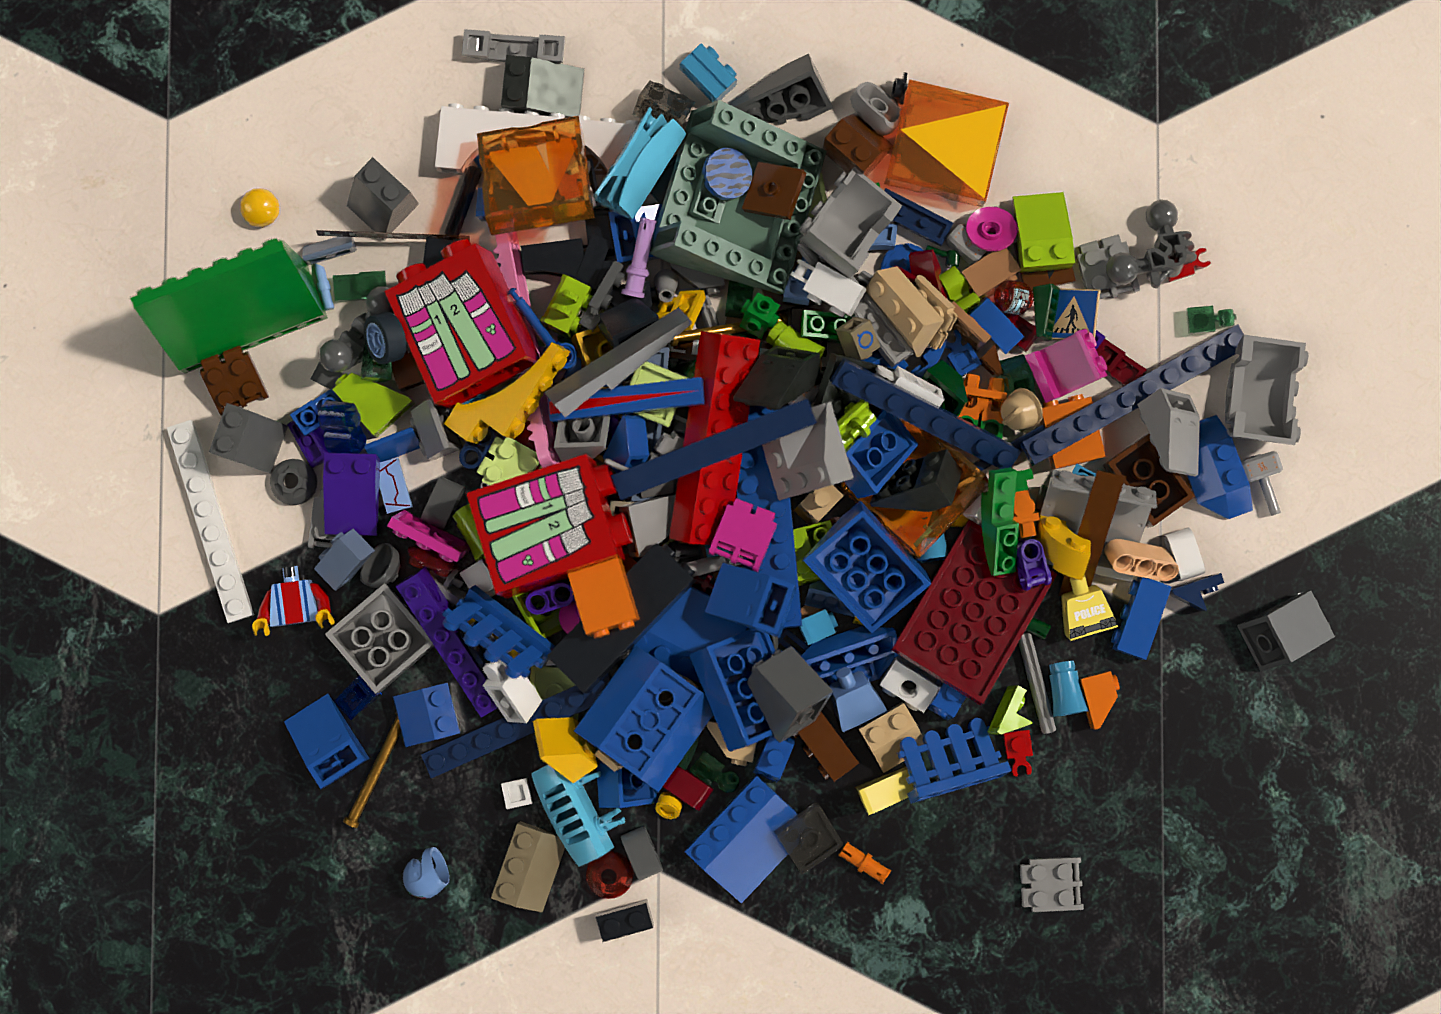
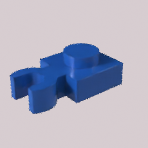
(962, 357)

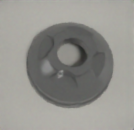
(306, 482)
(381, 566)

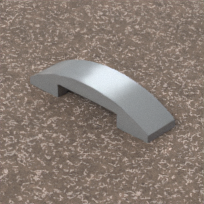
(495, 47)

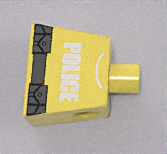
(1085, 610)

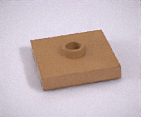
(969, 329)

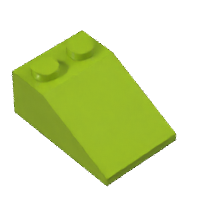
(1043, 232)

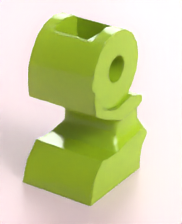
(957, 289)

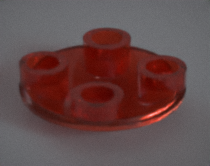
(430, 558)

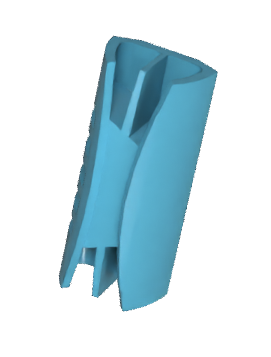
(639, 164)
(574, 814)

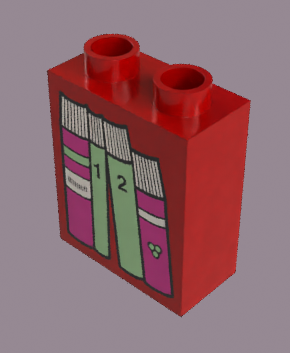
(461, 323)
(548, 524)

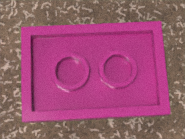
(428, 537)

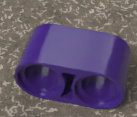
(551, 600)

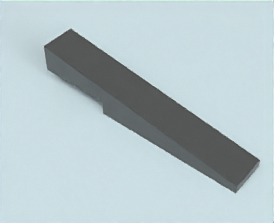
(617, 363)

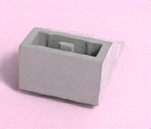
(1173, 429)

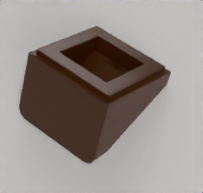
(991, 362)

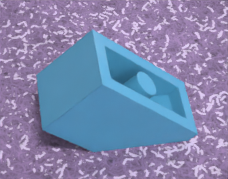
(818, 626)

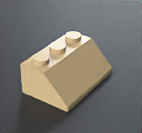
(904, 308)

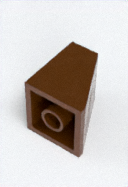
(855, 145)

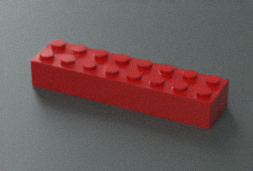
(704, 494)

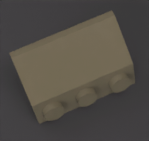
(529, 868)

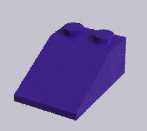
(351, 493)

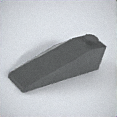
(787, 94)

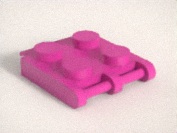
(744, 534)

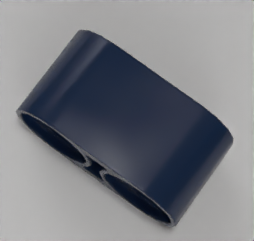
(480, 448)

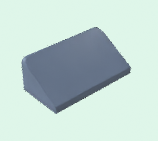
(328, 249)

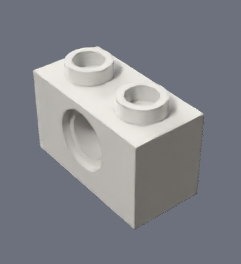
(904, 670)

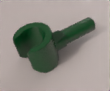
(952, 256)

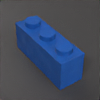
(1141, 617)

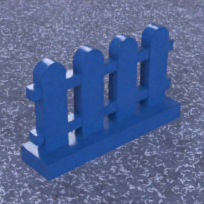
(510, 630)
(942, 769)

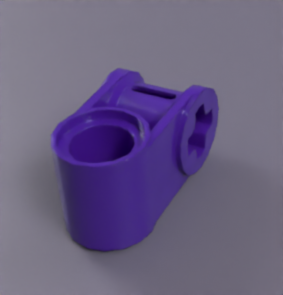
(1032, 566)

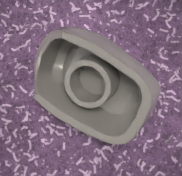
(876, 108)

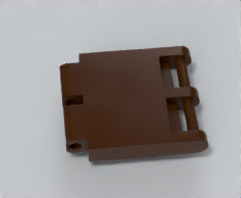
(232, 379)

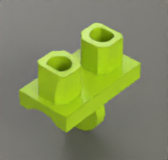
(855, 422)

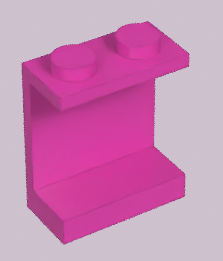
(1067, 365)

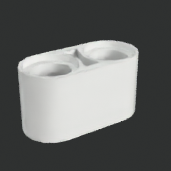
(1185, 552)

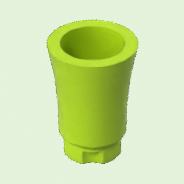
(788, 337)
(468, 529)

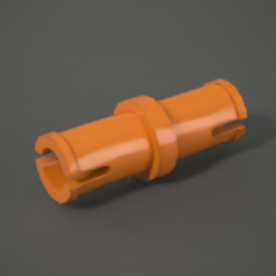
(864, 863)

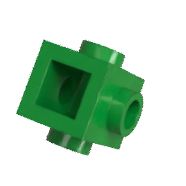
(759, 315)

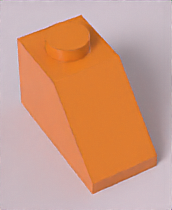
(1099, 695)

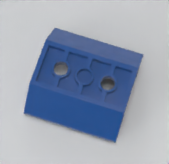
(632, 707)

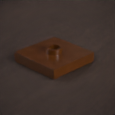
(774, 190)

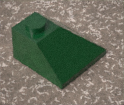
(950, 383)

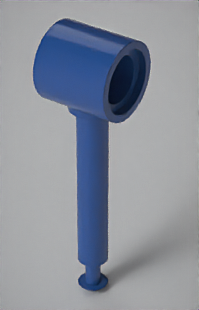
(539, 328)

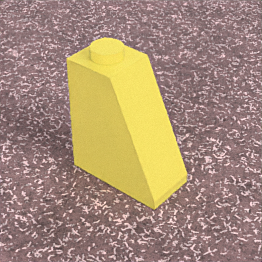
(885, 791)

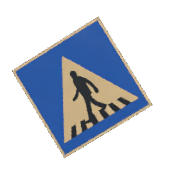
(1076, 311)

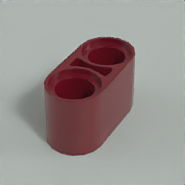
(688, 788)

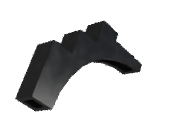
(565, 258)

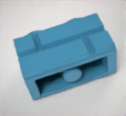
(708, 73)

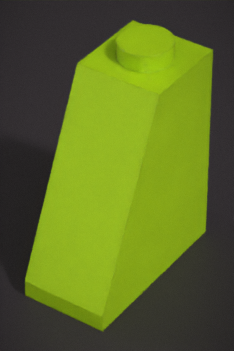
(375, 403)

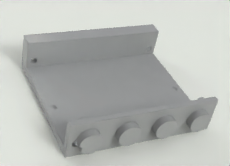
(1068, 498)

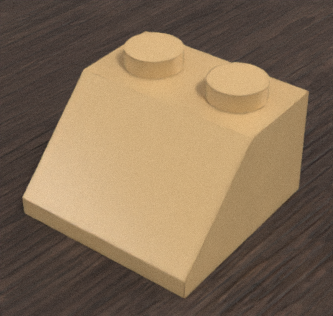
(886, 732)

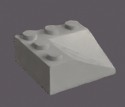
(809, 456)
(380, 638)

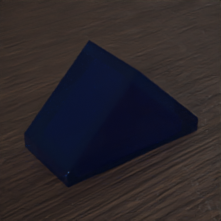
(356, 698)

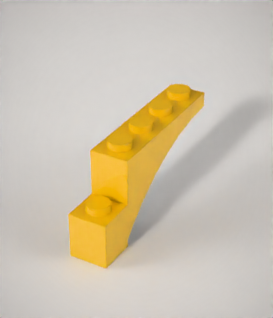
(512, 406)

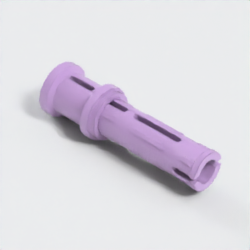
(637, 271)

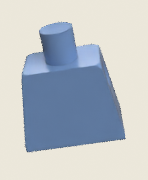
(854, 699)

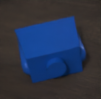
(946, 702)

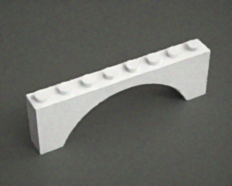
(459, 128)

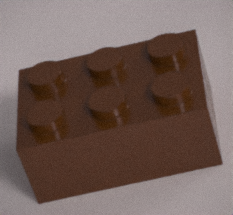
(1143, 469)

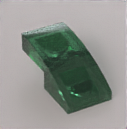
(356, 286)

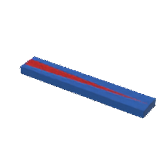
(636, 399)

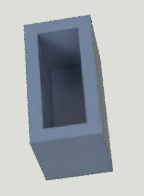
(343, 558)

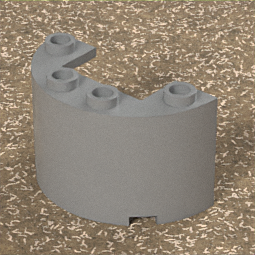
(849, 222)
(1264, 390)

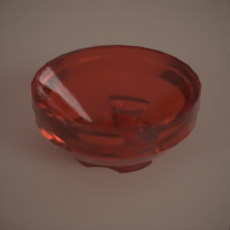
(623, 870)

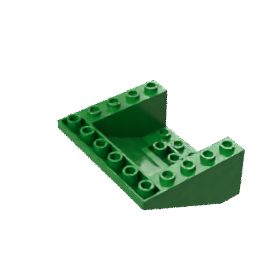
(231, 304)

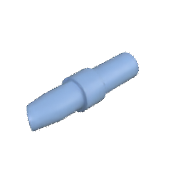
(324, 287)

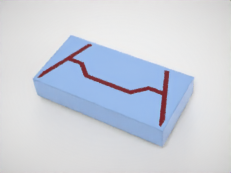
(393, 486)

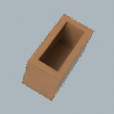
(991, 272)

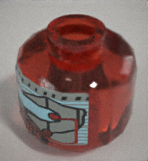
(1013, 297)

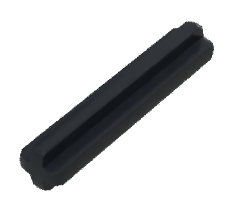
(463, 201)

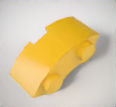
(1063, 547)

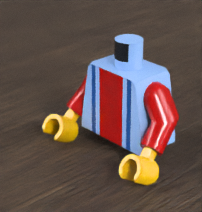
(292, 603)

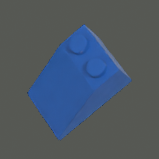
(879, 455)

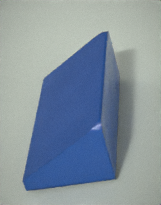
(394, 445)

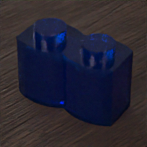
(341, 427)

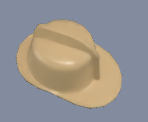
(1021, 410)

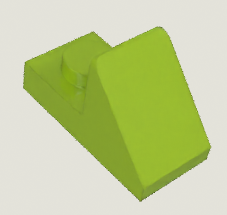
(1005, 716)

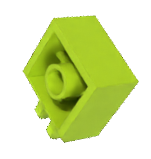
(567, 307)

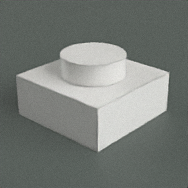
(516, 793)

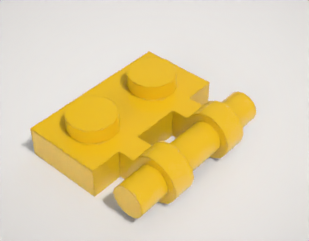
(688, 301)

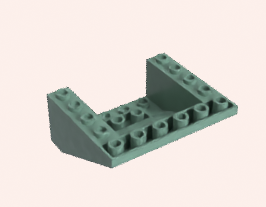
(717, 233)

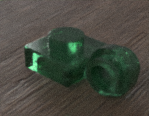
(1203, 319)
(710, 769)

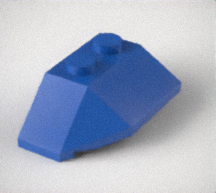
(1221, 476)
(853, 649)

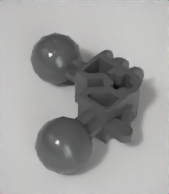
(1161, 217)
(349, 348)

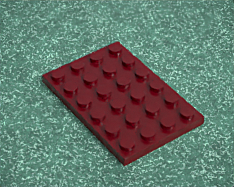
(969, 619)

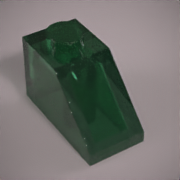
(1017, 374)

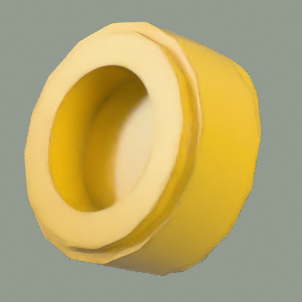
(668, 805)

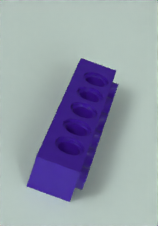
(428, 606)

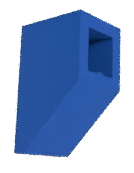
(629, 443)

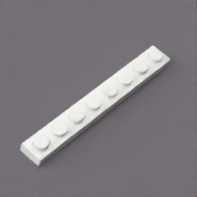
(210, 521)

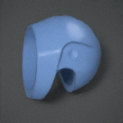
(421, 877)

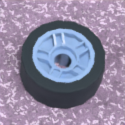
(384, 338)

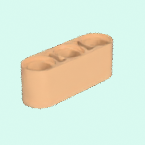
(1141, 560)

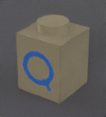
(858, 338)

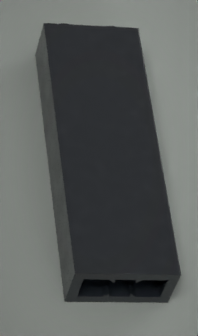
(656, 586)

